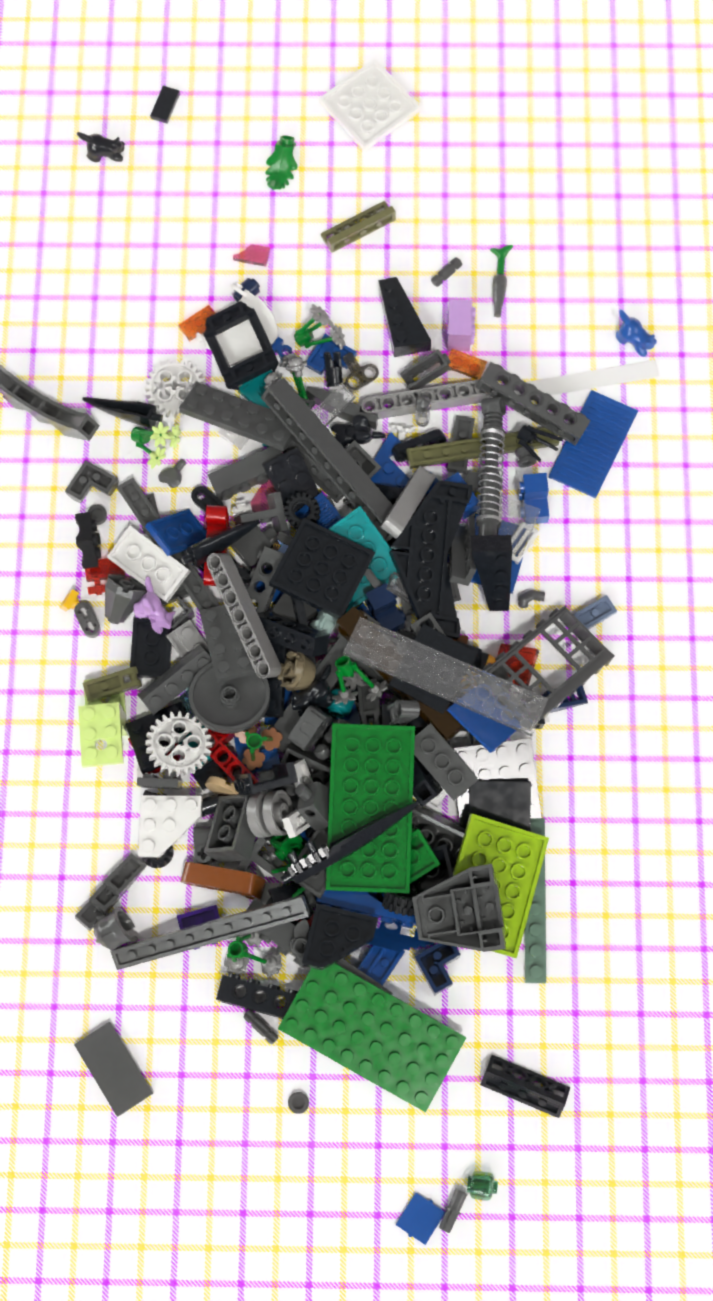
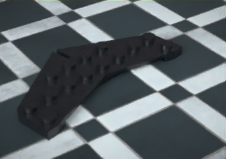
(427, 545)

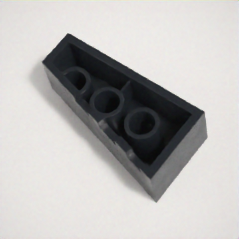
(402, 322)
(494, 564)

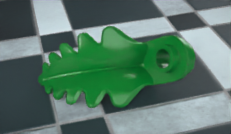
(281, 163)

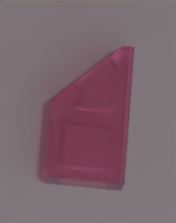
(254, 255)

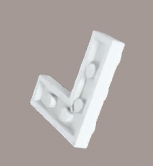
(294, 822)

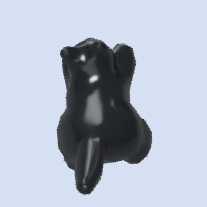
(99, 146)
(359, 431)
(316, 694)

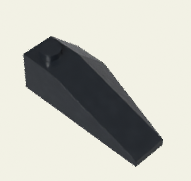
(436, 875)

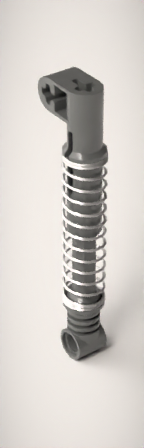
(490, 497)

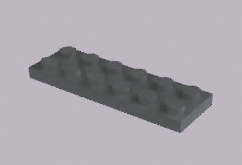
(236, 416)

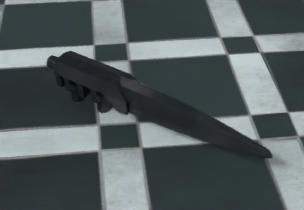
(324, 857)

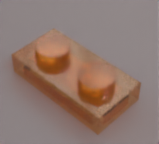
(196, 323)
(467, 364)

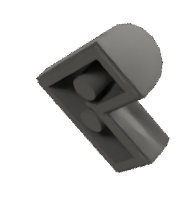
(88, 477)

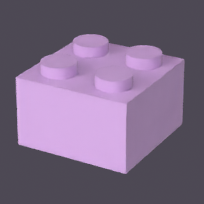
(461, 325)

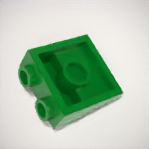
(422, 856)

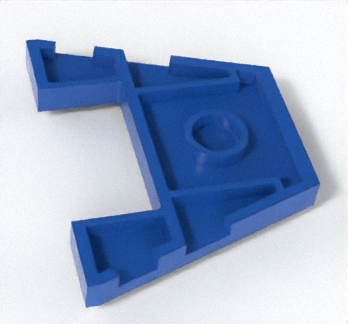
(390, 473)

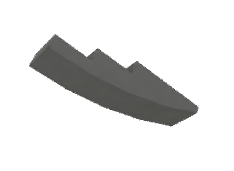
(348, 413)
(111, 891)

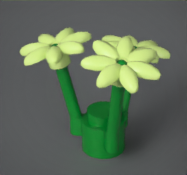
(143, 436)

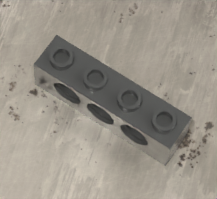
(264, 599)

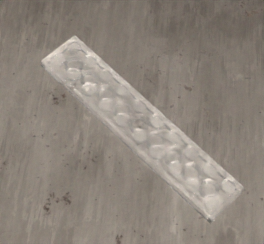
(445, 676)

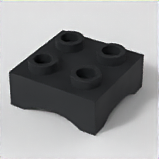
(88, 540)

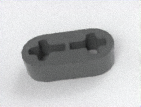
(91, 618)

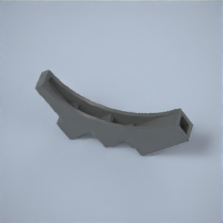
(45, 410)

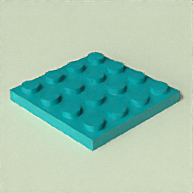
(361, 530)

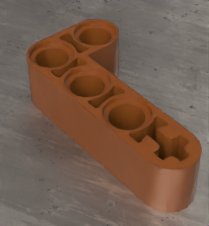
(223, 879)

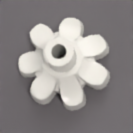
(402, 429)

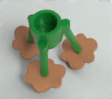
(254, 741)

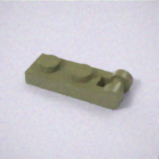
(111, 684)

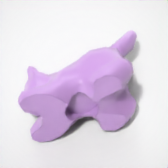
(151, 607)

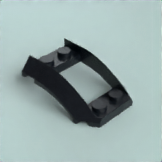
(251, 367)

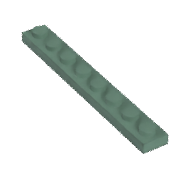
(536, 923)

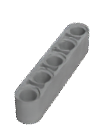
(407, 502)

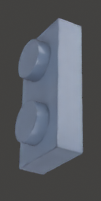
(596, 612)

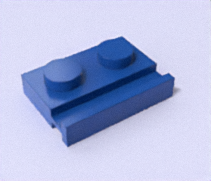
(380, 963)

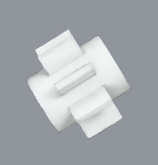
(241, 508)

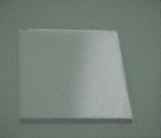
(516, 521)

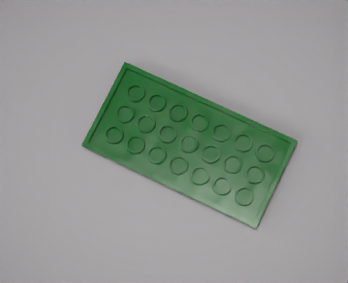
(368, 780)
(373, 1034)

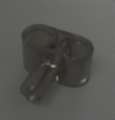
(358, 373)

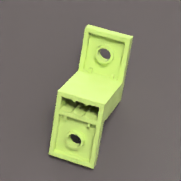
(102, 722)

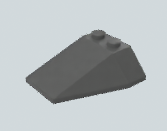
(463, 911)

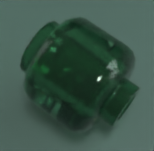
(482, 1185)

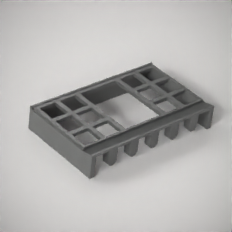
(583, 674)

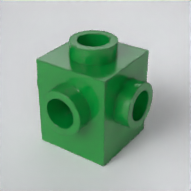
(284, 845)

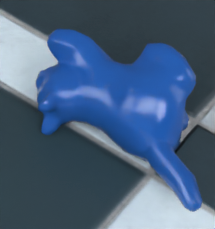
(633, 332)

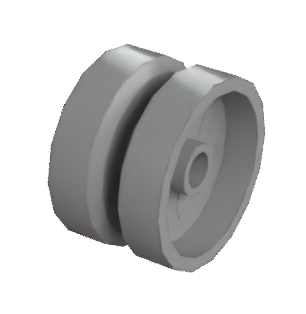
(267, 811)

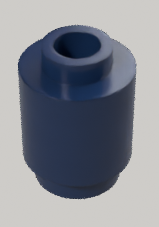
(250, 285)

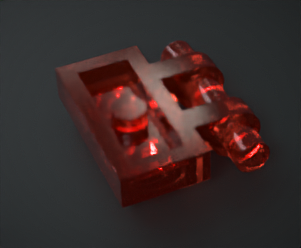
(99, 573)

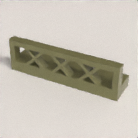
(359, 229)

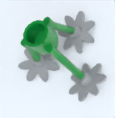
(304, 335)
(346, 672)

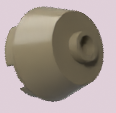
(297, 672)

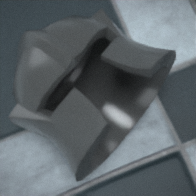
(112, 928)

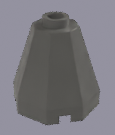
(121, 597)

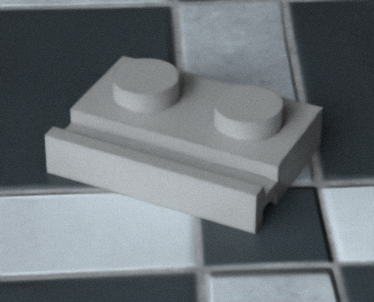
(186, 638)

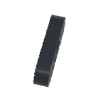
(432, 437)

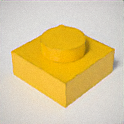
(70, 600)

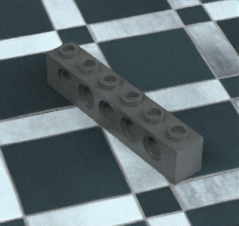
(523, 404)

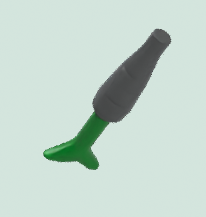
(500, 281)

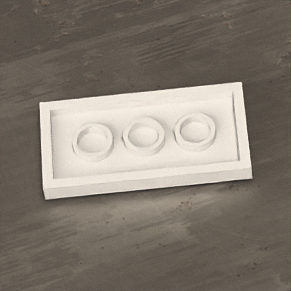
(144, 558)

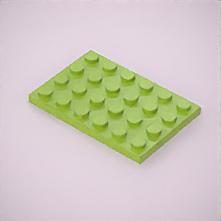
(516, 863)

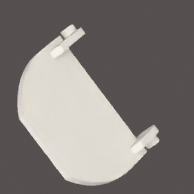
(241, 341)

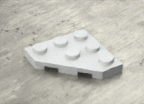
(165, 821)

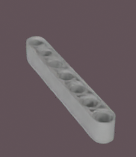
(433, 393)
(243, 615)

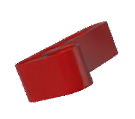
(217, 521)
(220, 748)

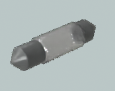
(422, 411)

